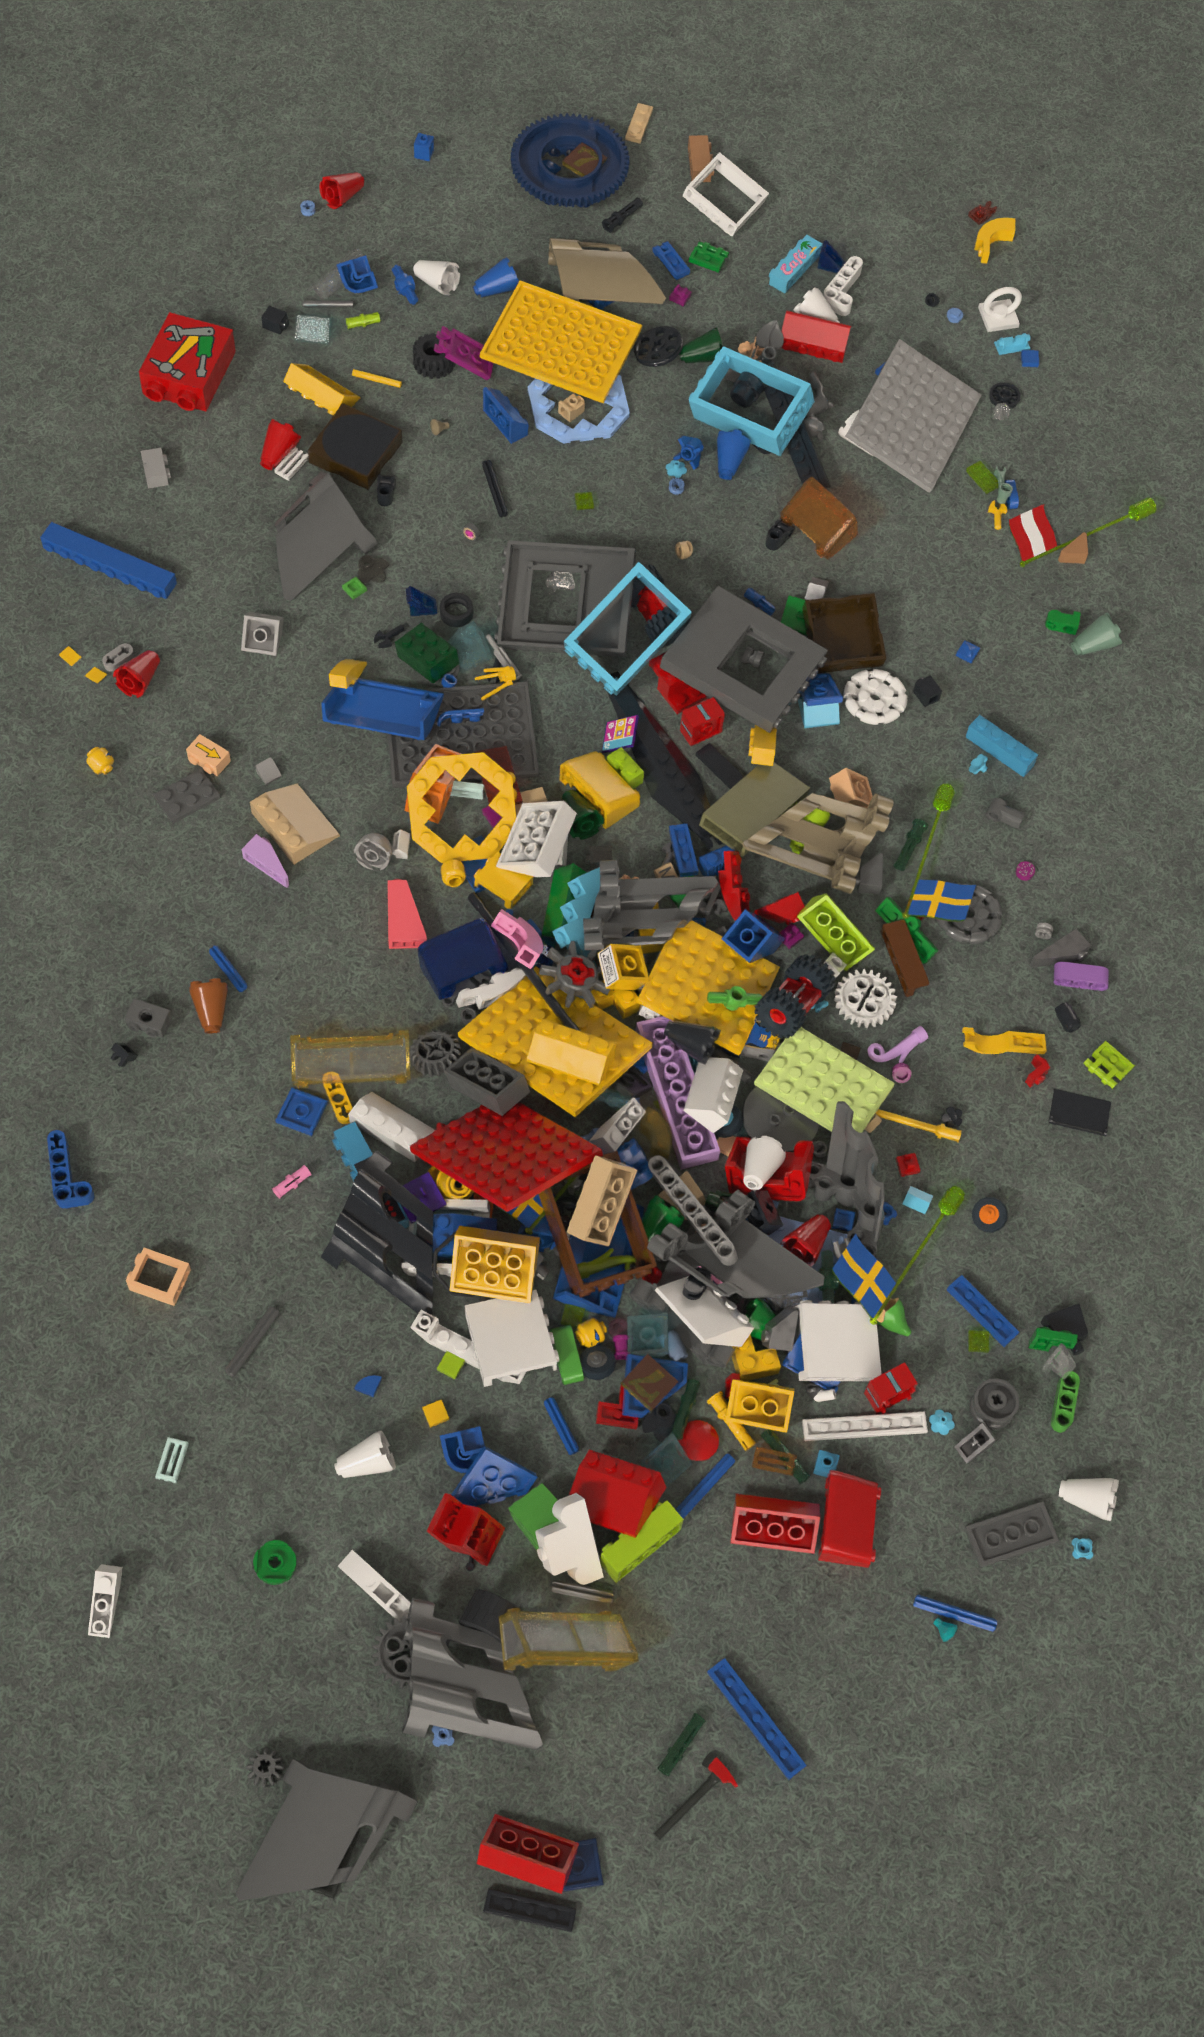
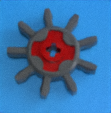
(574, 975)

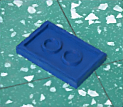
(821, 691)

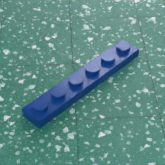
(756, 1719)

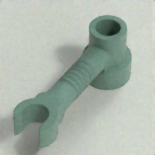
(1004, 488)

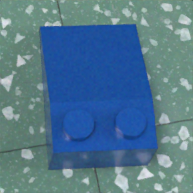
(447, 1224)

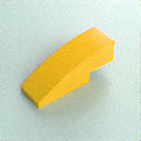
(346, 673)

